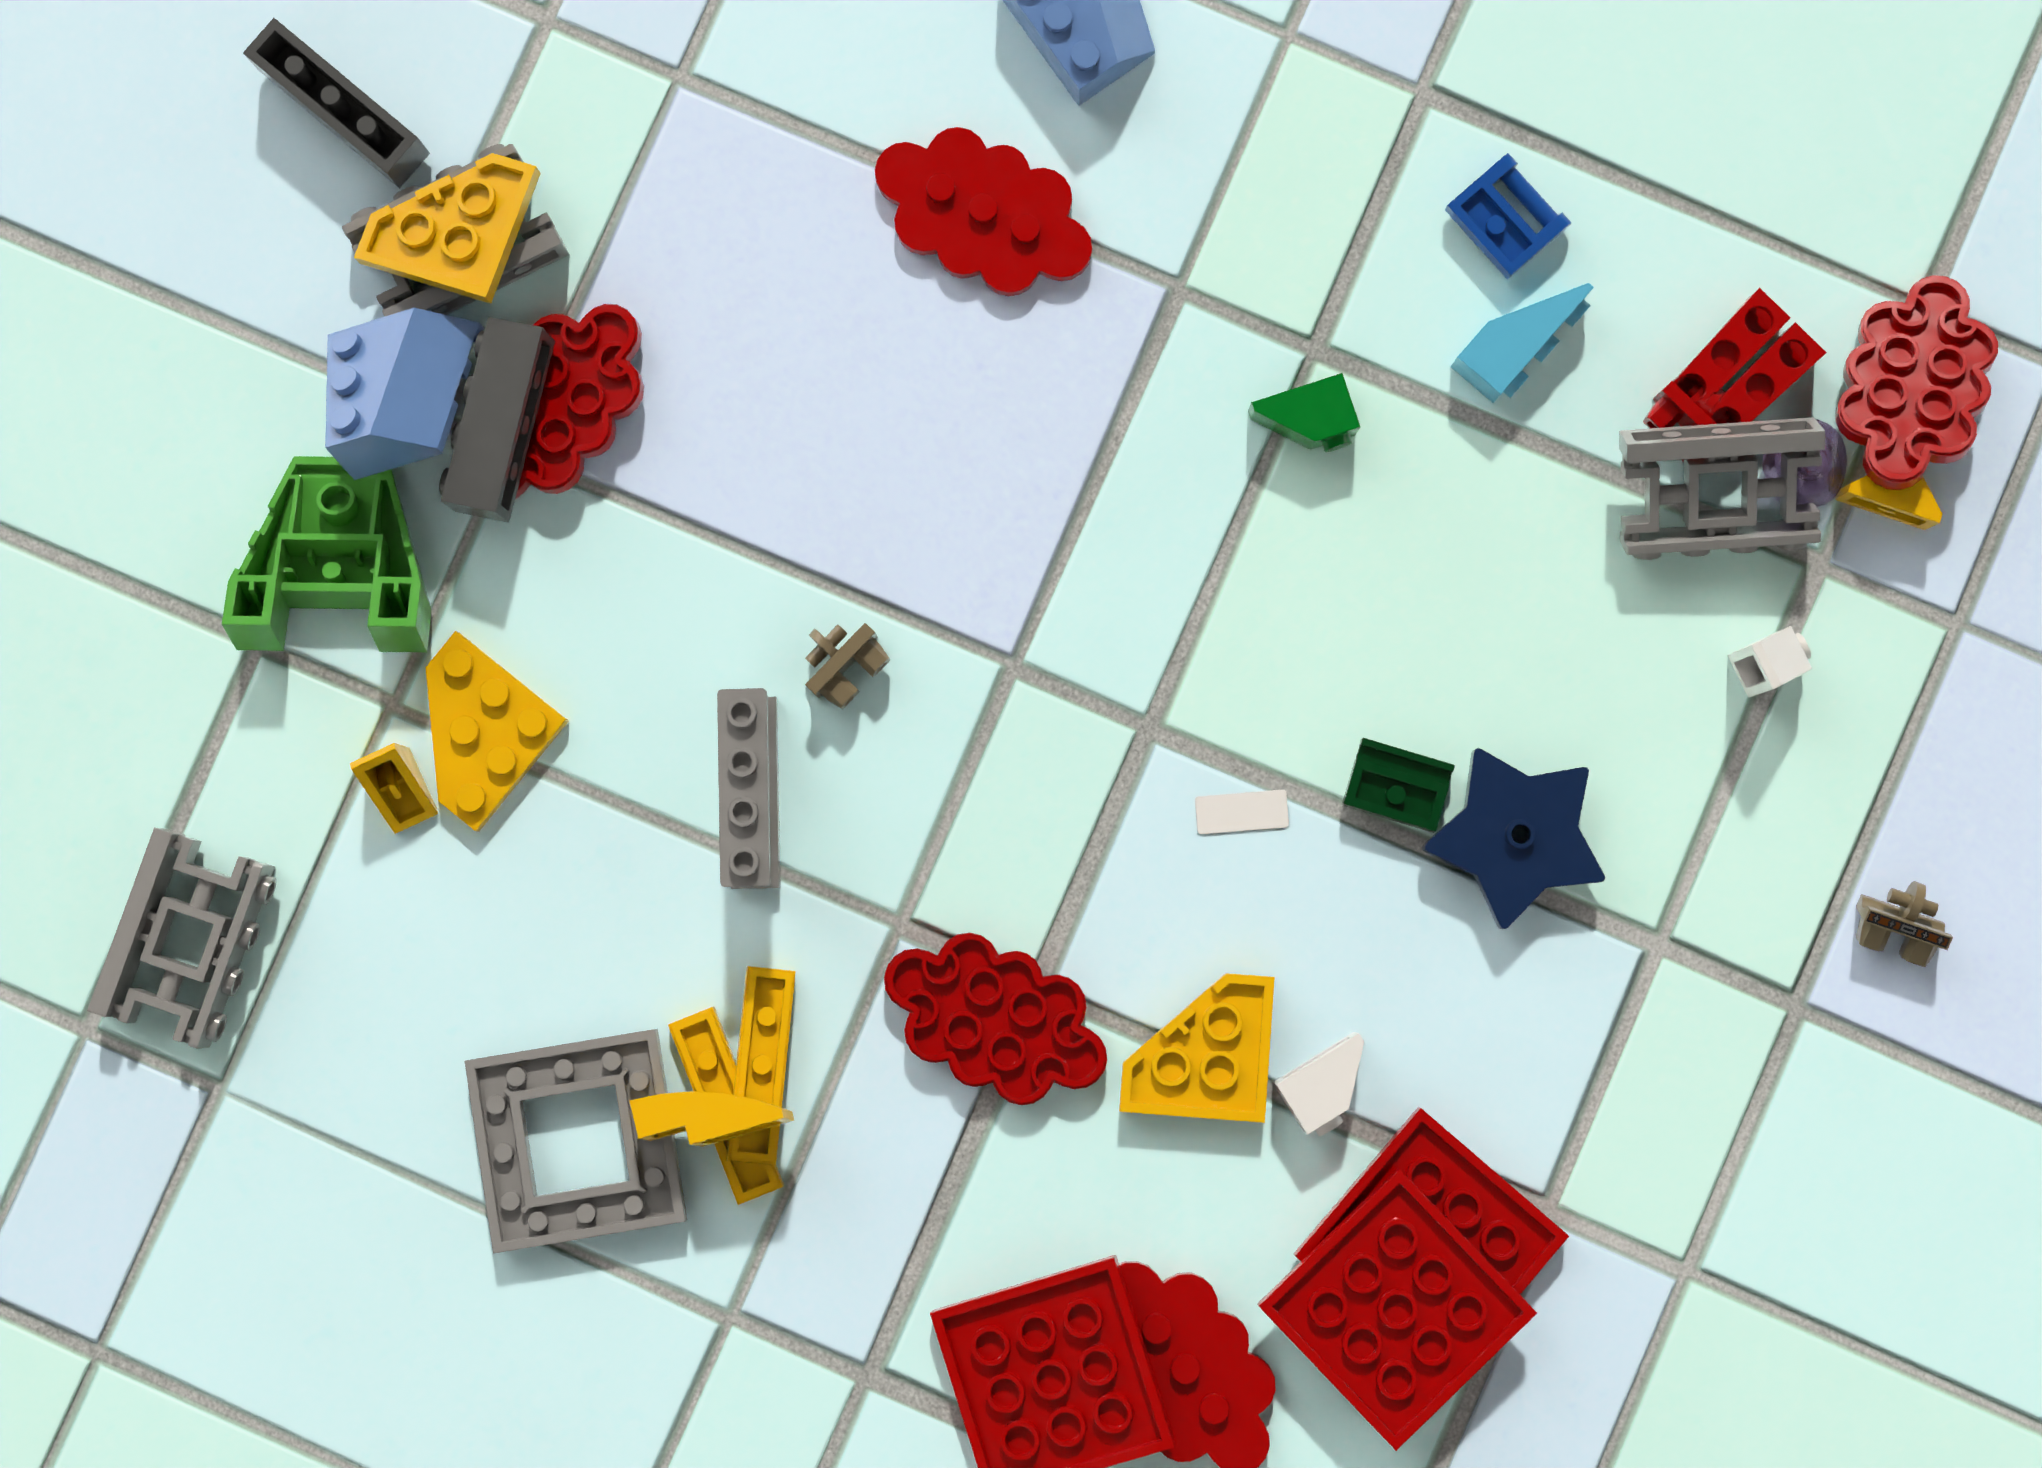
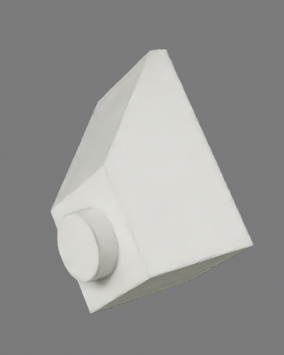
(1771, 661)
(1323, 1085)

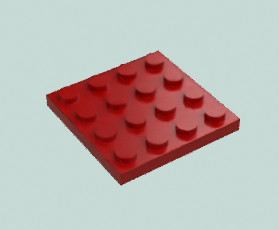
(1466, 1191)
(1397, 1308)
(1054, 1372)

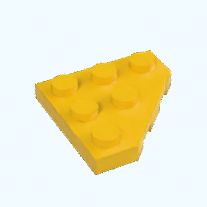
(454, 229)
(483, 729)
(1207, 1057)

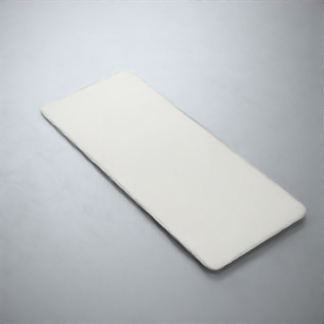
(1241, 811)

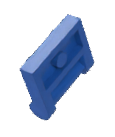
(1495, 223)

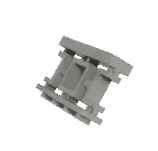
(539, 249)
(1718, 450)
(748, 789)
(147, 925)

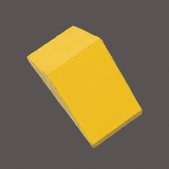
(1910, 505)
(395, 786)

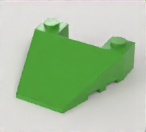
(330, 548)

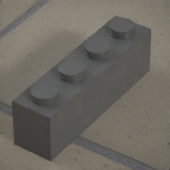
(336, 102)
(496, 419)

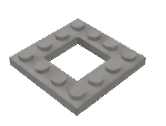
(514, 1210)

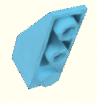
(1508, 343)

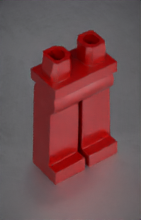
(1697, 391)

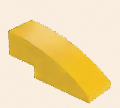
(704, 1116)

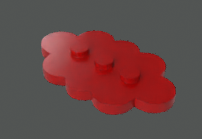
(983, 211)
(1916, 382)
(582, 395)
(995, 1018)
(1202, 1368)

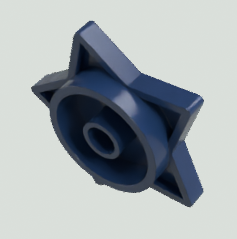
(1482, 839)

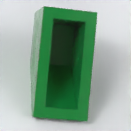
(1311, 414)

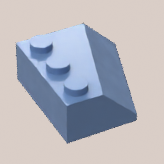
(1086, 40)
(394, 388)

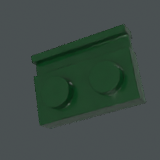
(1398, 785)

